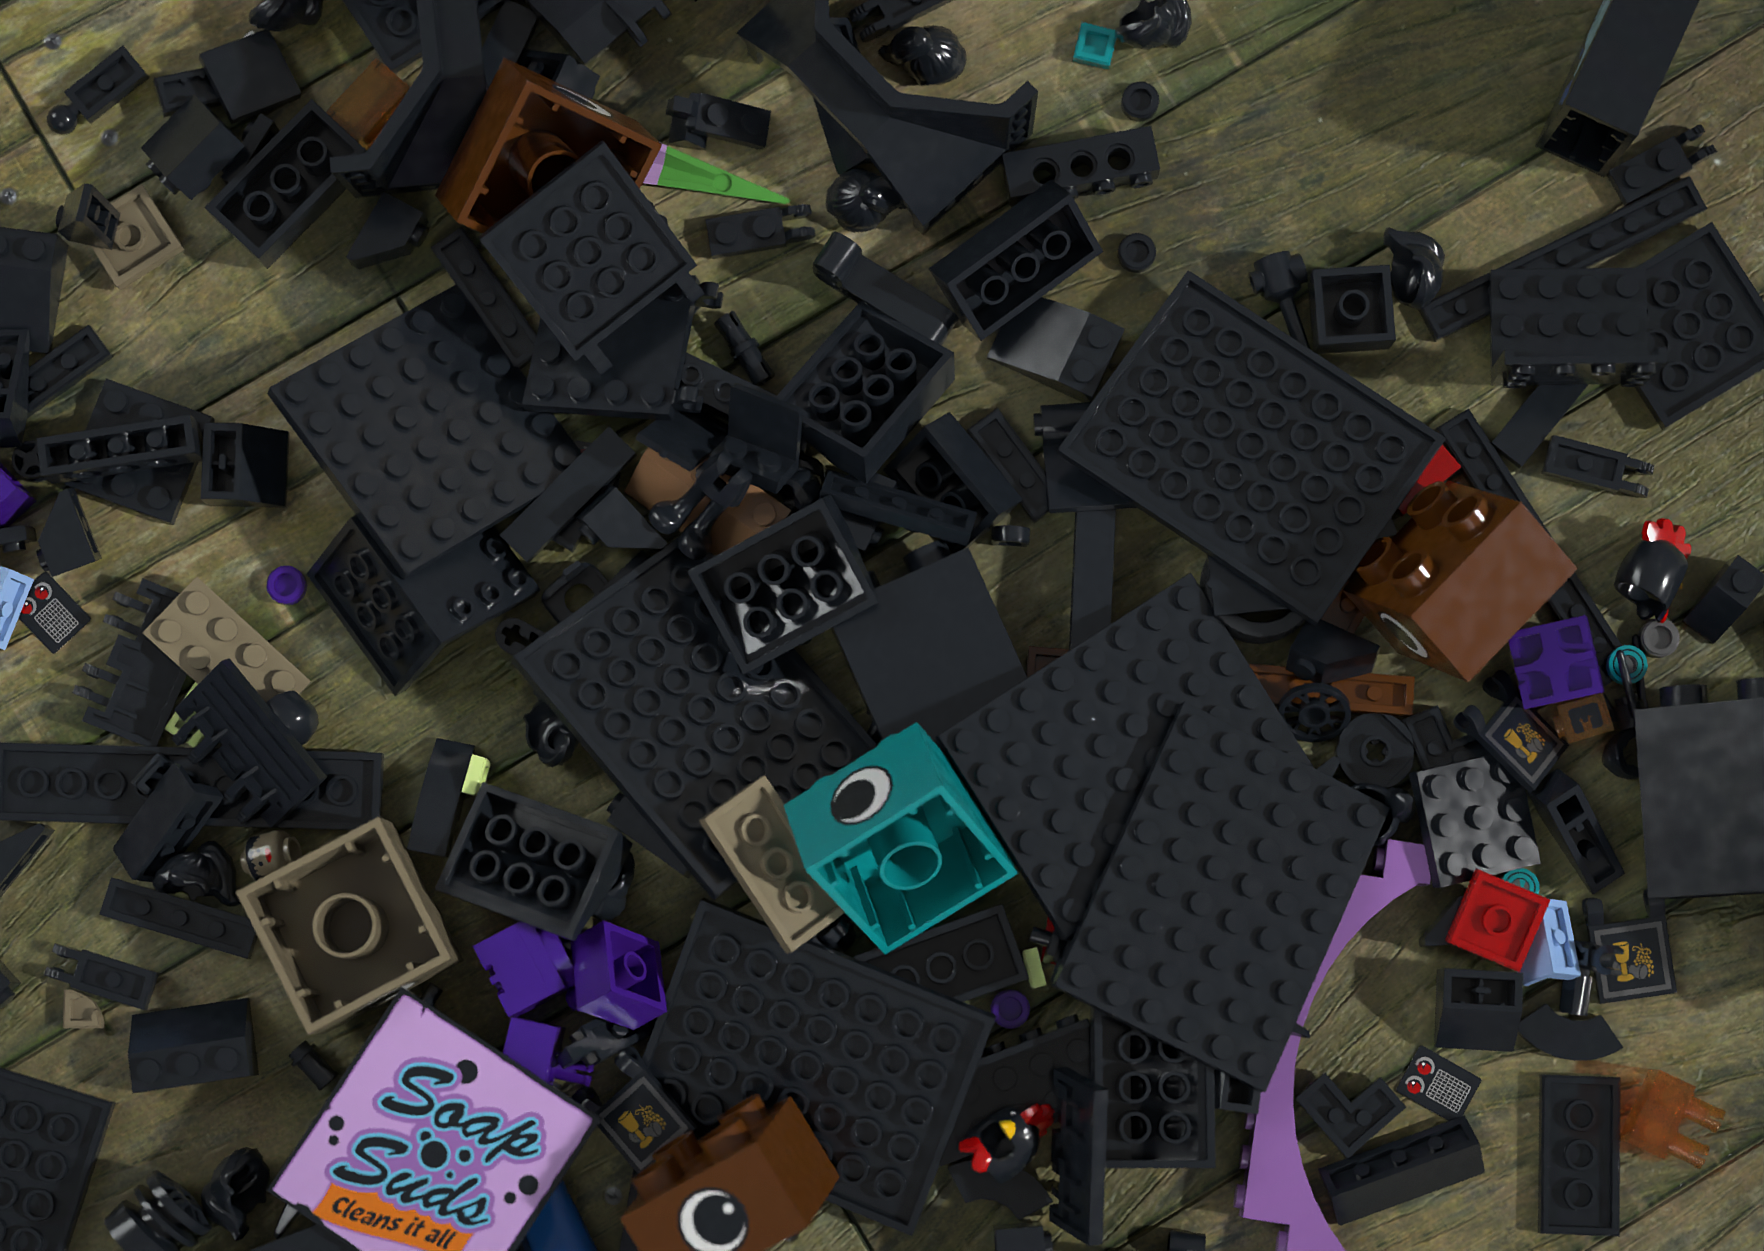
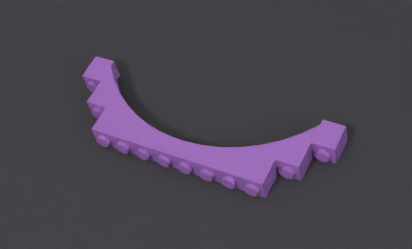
(1274, 1175)

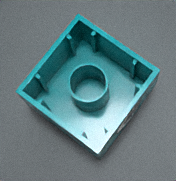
(898, 839)

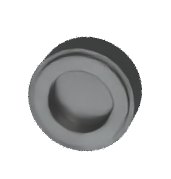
(1658, 638)

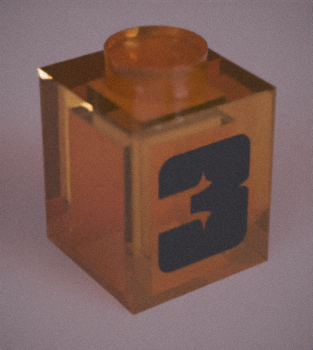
(1583, 719)

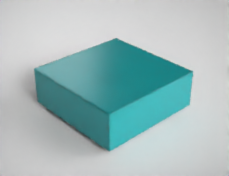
(1095, 46)

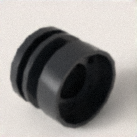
(165, 1216)

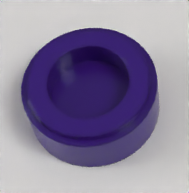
(286, 585)
(1011, 1008)

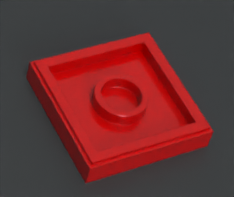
(1497, 920)

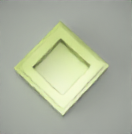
(476, 775)
(1033, 967)

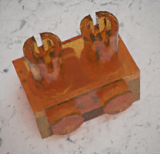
(1657, 1115)

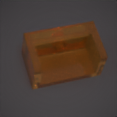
(369, 103)

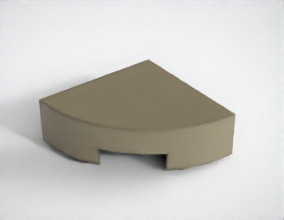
(81, 1011)

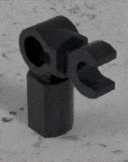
(1591, 957)

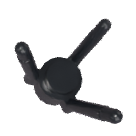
(1625, 705)

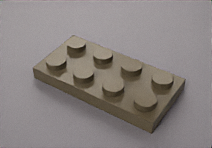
(203, 631)
(765, 859)

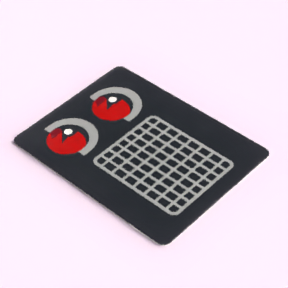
(52, 613)
(1438, 1084)

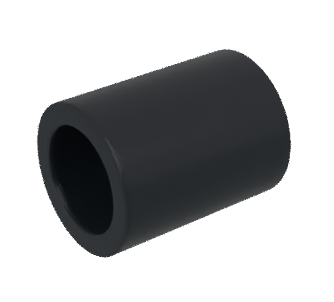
(1186, 1241)

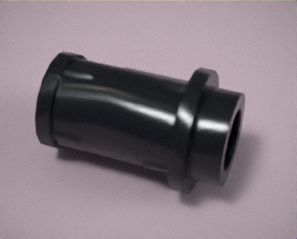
(312, 1065)

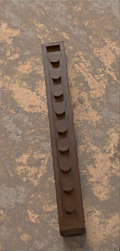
(1366, 692)

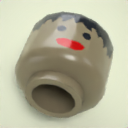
(269, 852)

